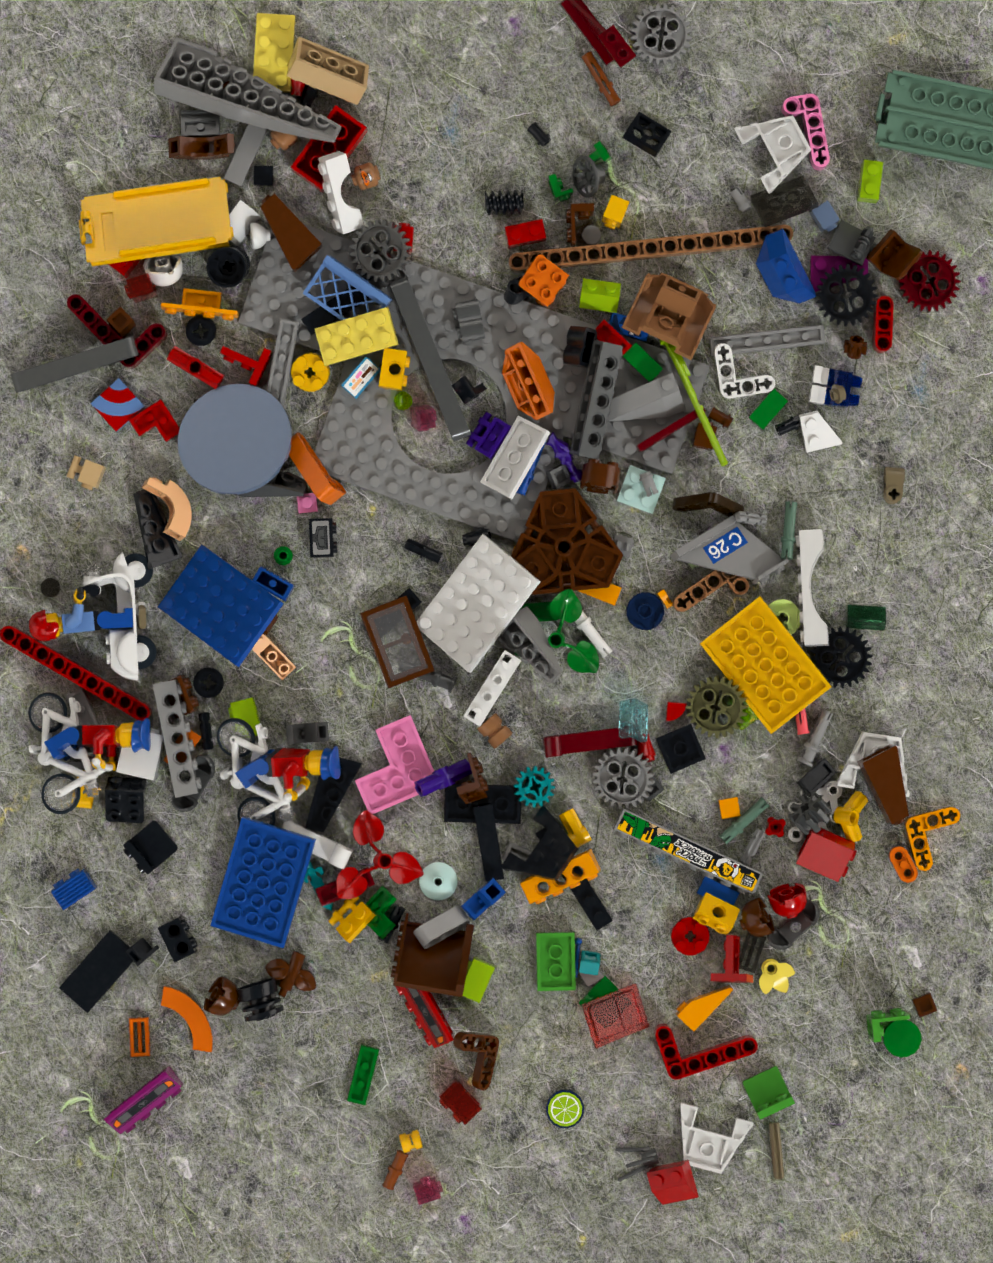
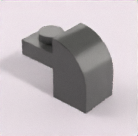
(307, 732)

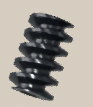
(504, 202)

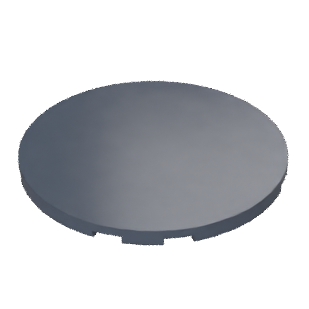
(234, 439)

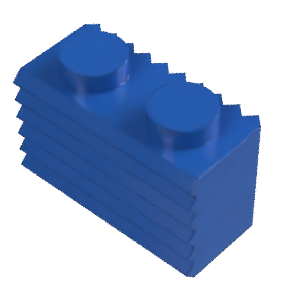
(273, 583)
(73, 889)

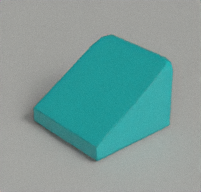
(589, 962)

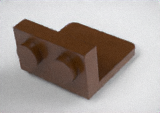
(893, 256)

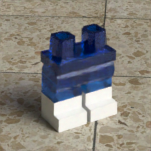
(828, 378)

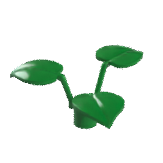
(568, 608)

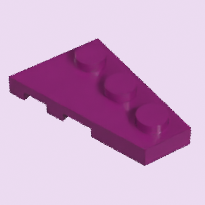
(823, 264)

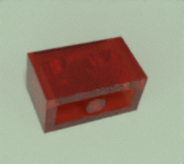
(140, 288)
(460, 1102)

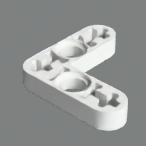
(731, 378)

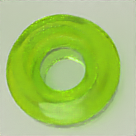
(407, 400)

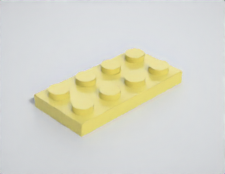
(274, 49)
(356, 336)

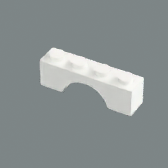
(334, 169)

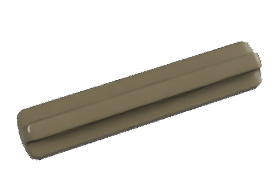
(776, 1150)

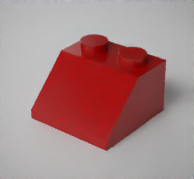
(672, 1182)

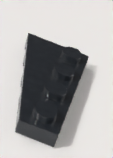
(157, 545)
(329, 795)

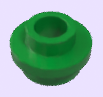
(283, 561)

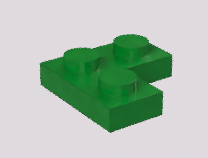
(379, 904)

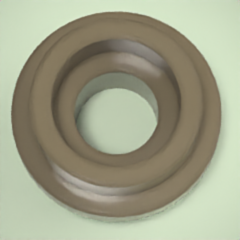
(838, 393)

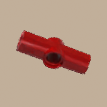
(205, 374)

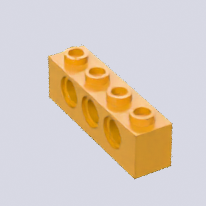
(585, 860)

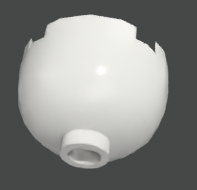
(164, 269)

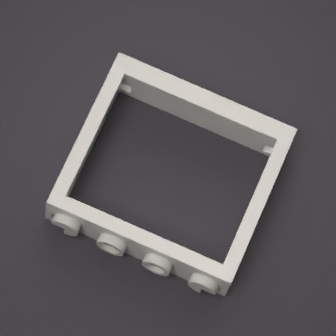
(492, 688)

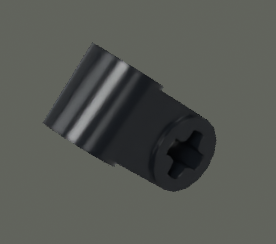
(519, 295)

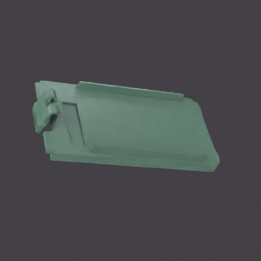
(936, 119)

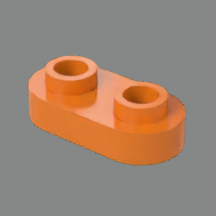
(902, 864)

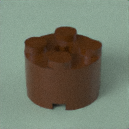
(600, 477)

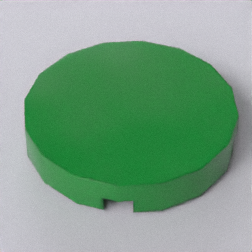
(902, 1038)

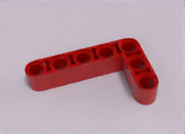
(701, 1056)

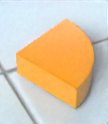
(664, 598)

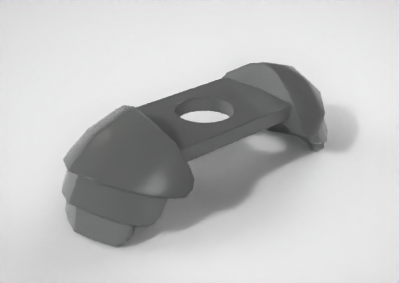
(205, 772)
(784, 937)

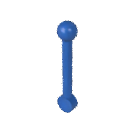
(578, 941)

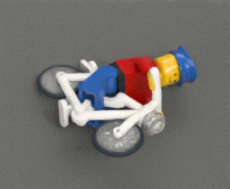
(238, 740)
(62, 791)

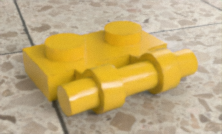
(355, 921)

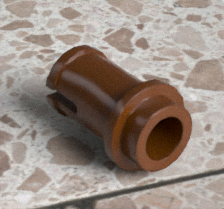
(720, 417)

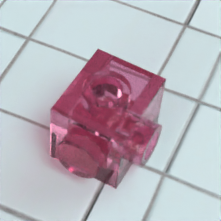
(423, 417)
(427, 1189)

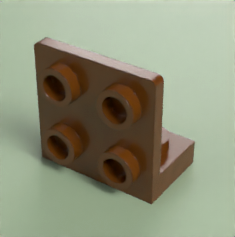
(583, 212)
(190, 700)
(474, 791)

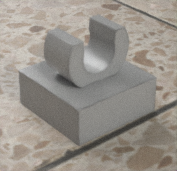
(624, 544)

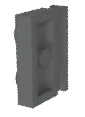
(199, 124)

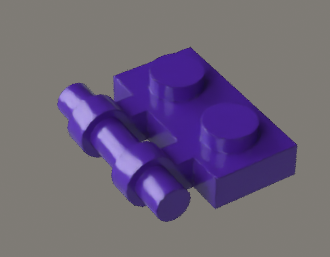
(492, 438)

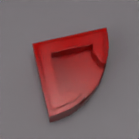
(674, 710)

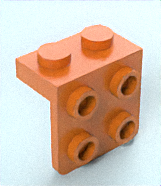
(543, 280)

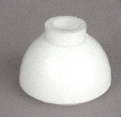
(258, 235)

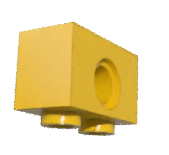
(615, 212)
(390, 358)
(726, 912)

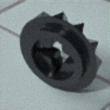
(193, 325)
(202, 675)

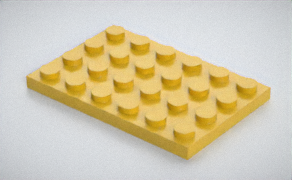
(766, 664)

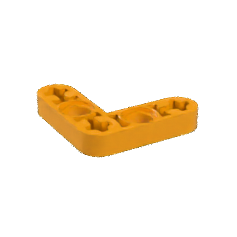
(924, 826)

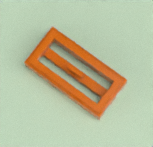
(147, 1037)

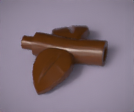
(291, 974)

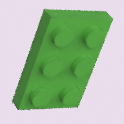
(555, 961)

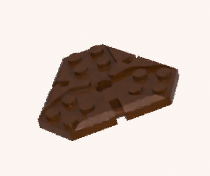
(562, 518)

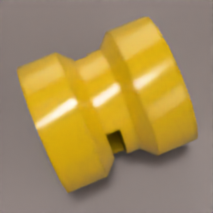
(406, 1142)

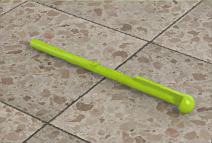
(683, 372)

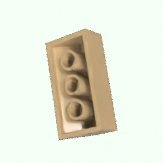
(328, 71)

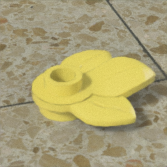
(777, 978)

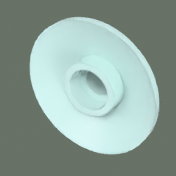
(445, 873)

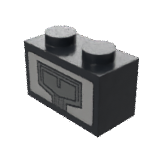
(321, 538)

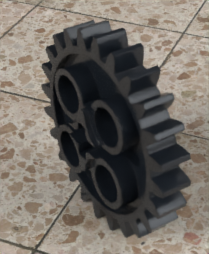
(830, 299)
(854, 669)

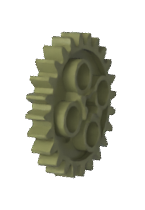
(700, 701)

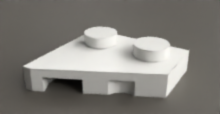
(817, 432)

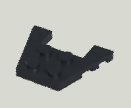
(550, 854)

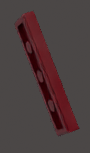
(667, 431)

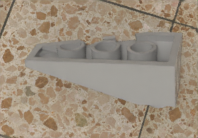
(652, 400)
(528, 640)

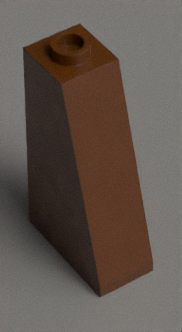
(292, 235)
(885, 780)

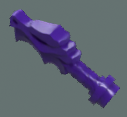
(562, 451)

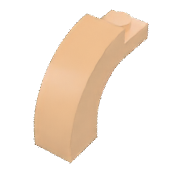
(178, 505)

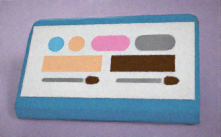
(360, 377)

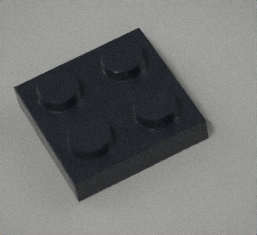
(680, 748)

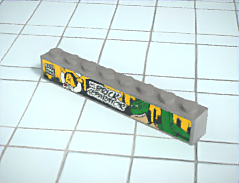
(687, 850)

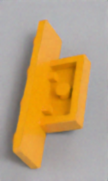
(200, 302)

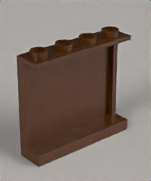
(433, 969)

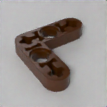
(484, 1051)

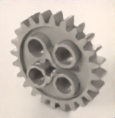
(677, 37)
(607, 774)

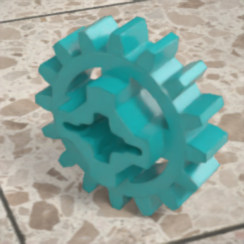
(529, 775)

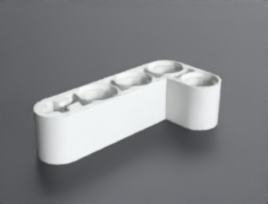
(324, 847)

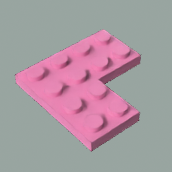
(407, 765)

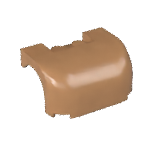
(670, 313)

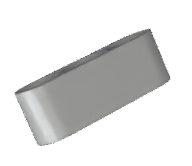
(441, 927)

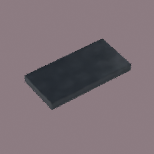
(504, 801)
(97, 971)

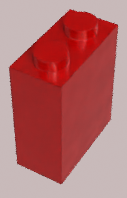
(826, 854)

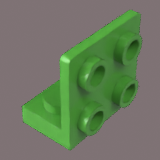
(876, 1030)
(768, 1092)

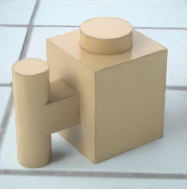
(90, 473)

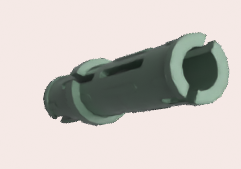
(788, 531)
(743, 821)

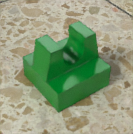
(600, 153)

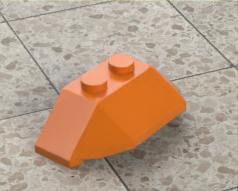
(528, 381)

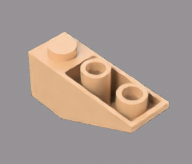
(273, 657)

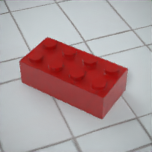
(347, 140)

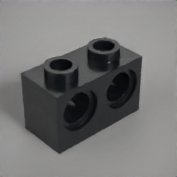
(172, 941)

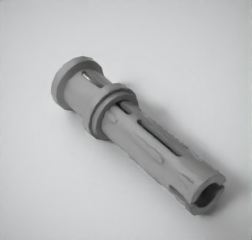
(812, 746)

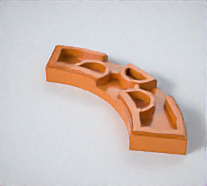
(193, 1016)

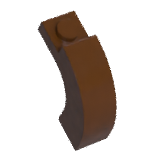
(201, 148)

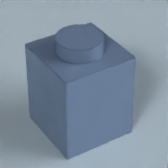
(825, 217)

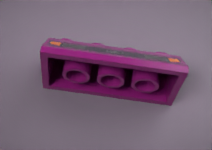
(144, 1100)

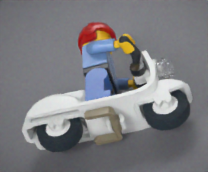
(126, 648)

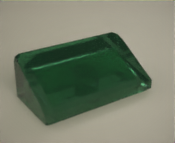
(866, 617)

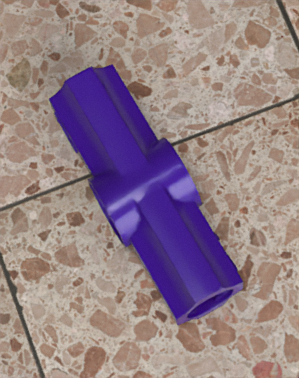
(443, 777)

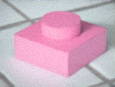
(307, 503)

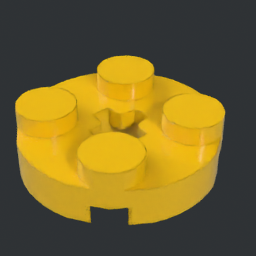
(301, 378)

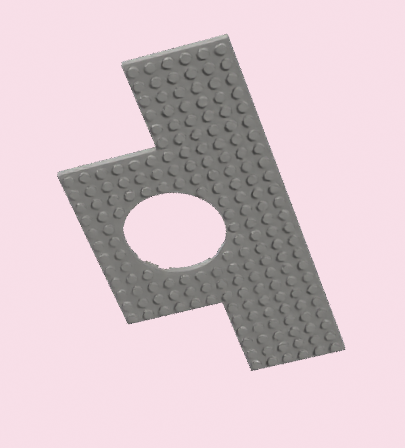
(359, 434)

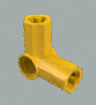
(849, 816)

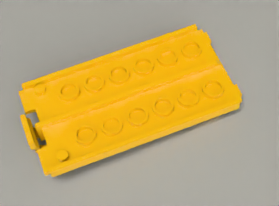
(156, 221)

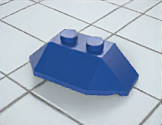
(783, 269)

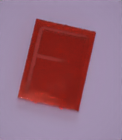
(615, 1015)

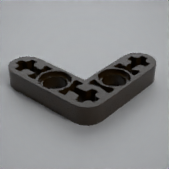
(707, 500)

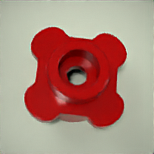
(780, 827)

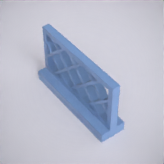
(352, 279)

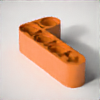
(313, 471)

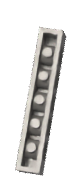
(180, 787)

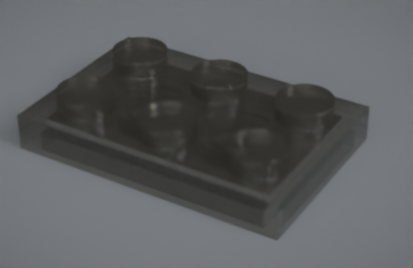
(784, 202)

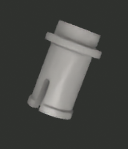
(741, 200)
(648, 483)

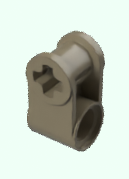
(894, 481)

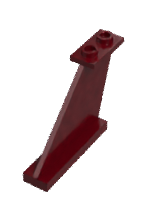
(606, 43)

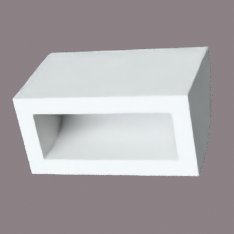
(240, 220)

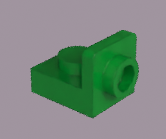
(556, 186)

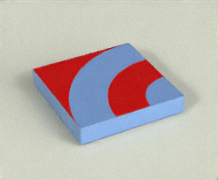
(117, 405)

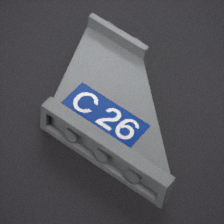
(732, 551)

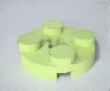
(790, 611)

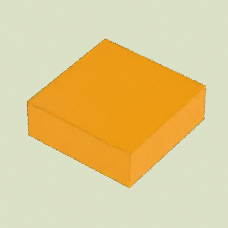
(729, 807)

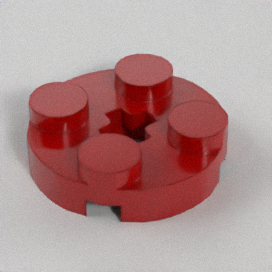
(685, 946)

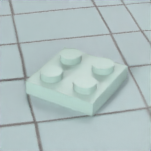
(633, 491)

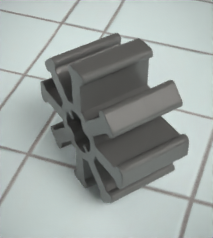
(810, 813)

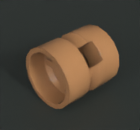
(495, 731)

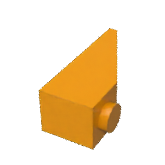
(697, 1009)

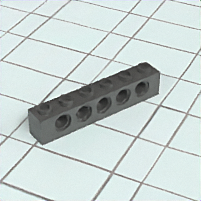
(591, 391)

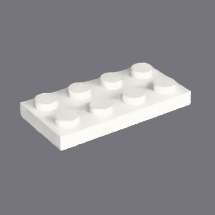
(515, 457)

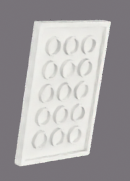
(477, 603)

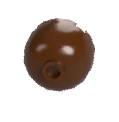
(756, 918)
(223, 997)

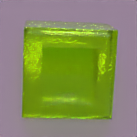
(749, 719)

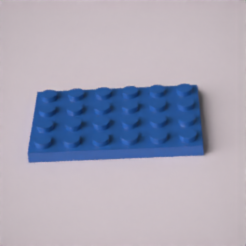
(220, 605)
(263, 882)

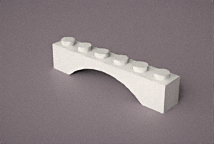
(811, 547)

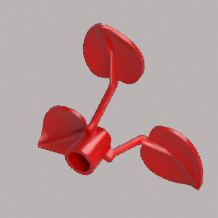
(402, 865)

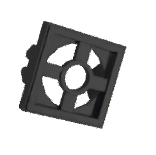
(651, 126)

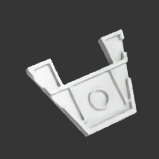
(784, 143)
(866, 745)
(707, 1148)

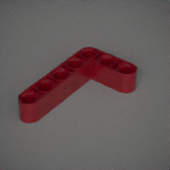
(112, 336)
(584, 741)

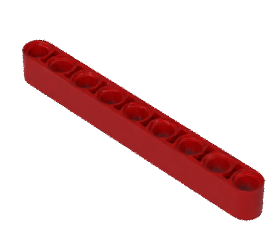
(69, 665)

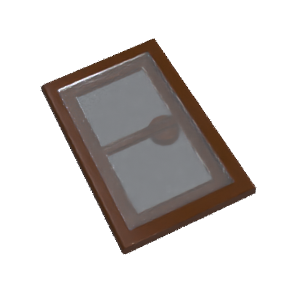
(397, 642)

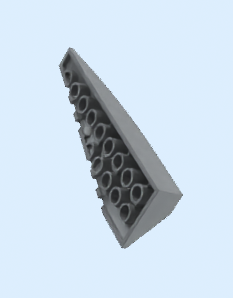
(197, 77)

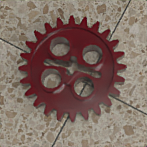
(944, 273)

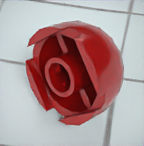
(788, 900)

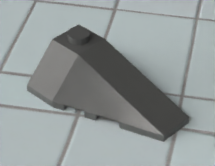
(282, 485)

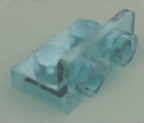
(633, 720)

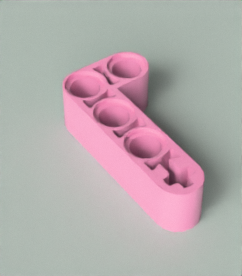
(810, 132)

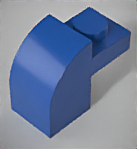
(483, 898)

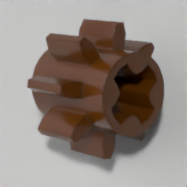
(855, 347)

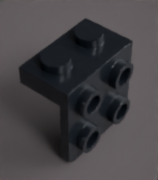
(125, 799)
(150, 847)

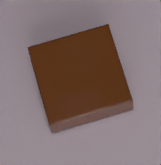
(924, 1005)

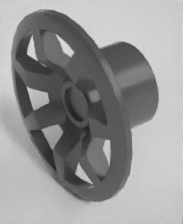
(590, 175)

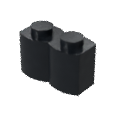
(579, 346)

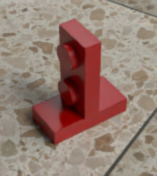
(248, 363)
(731, 963)

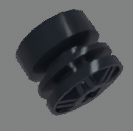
(223, 275)
(260, 1000)

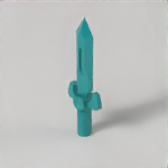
(316, 881)

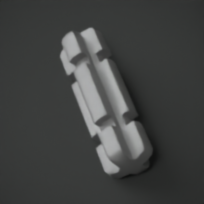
(750, 518)
(752, 846)

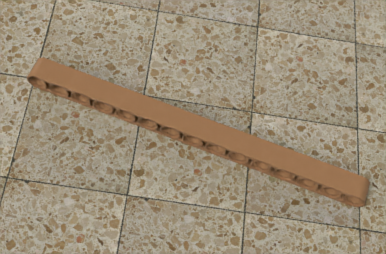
(659, 243)

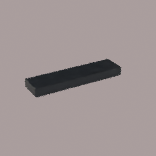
(321, 317)
(488, 842)

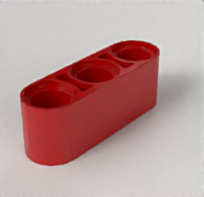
(879, 333)

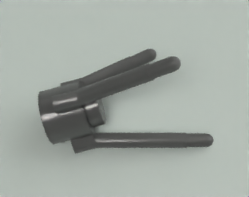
(648, 1159)

